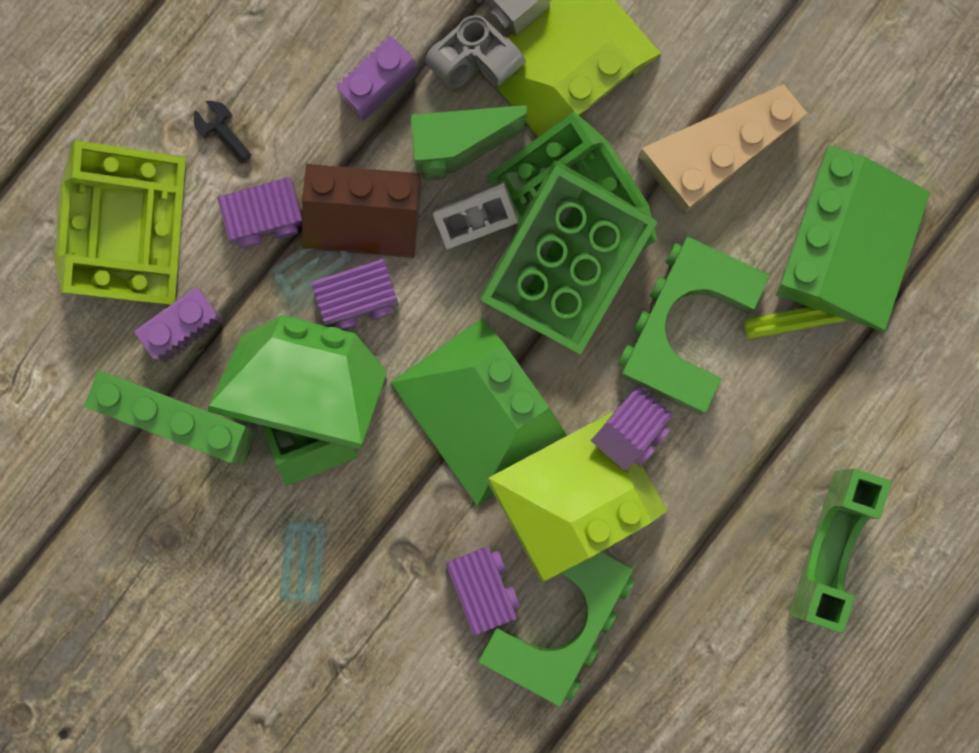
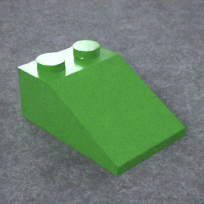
(455, 138)
(304, 456)

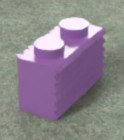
(376, 78)
(261, 212)
(355, 295)
(178, 325)
(632, 429)
(482, 590)

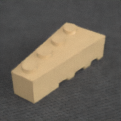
(714, 150)

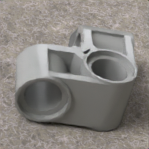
(459, 57)

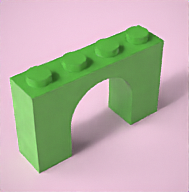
(692, 271)
(170, 418)
(849, 504)
(554, 670)

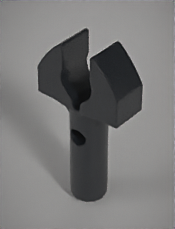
(222, 131)

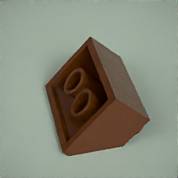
(360, 210)

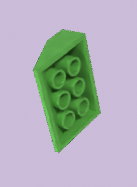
(853, 239)
(567, 258)

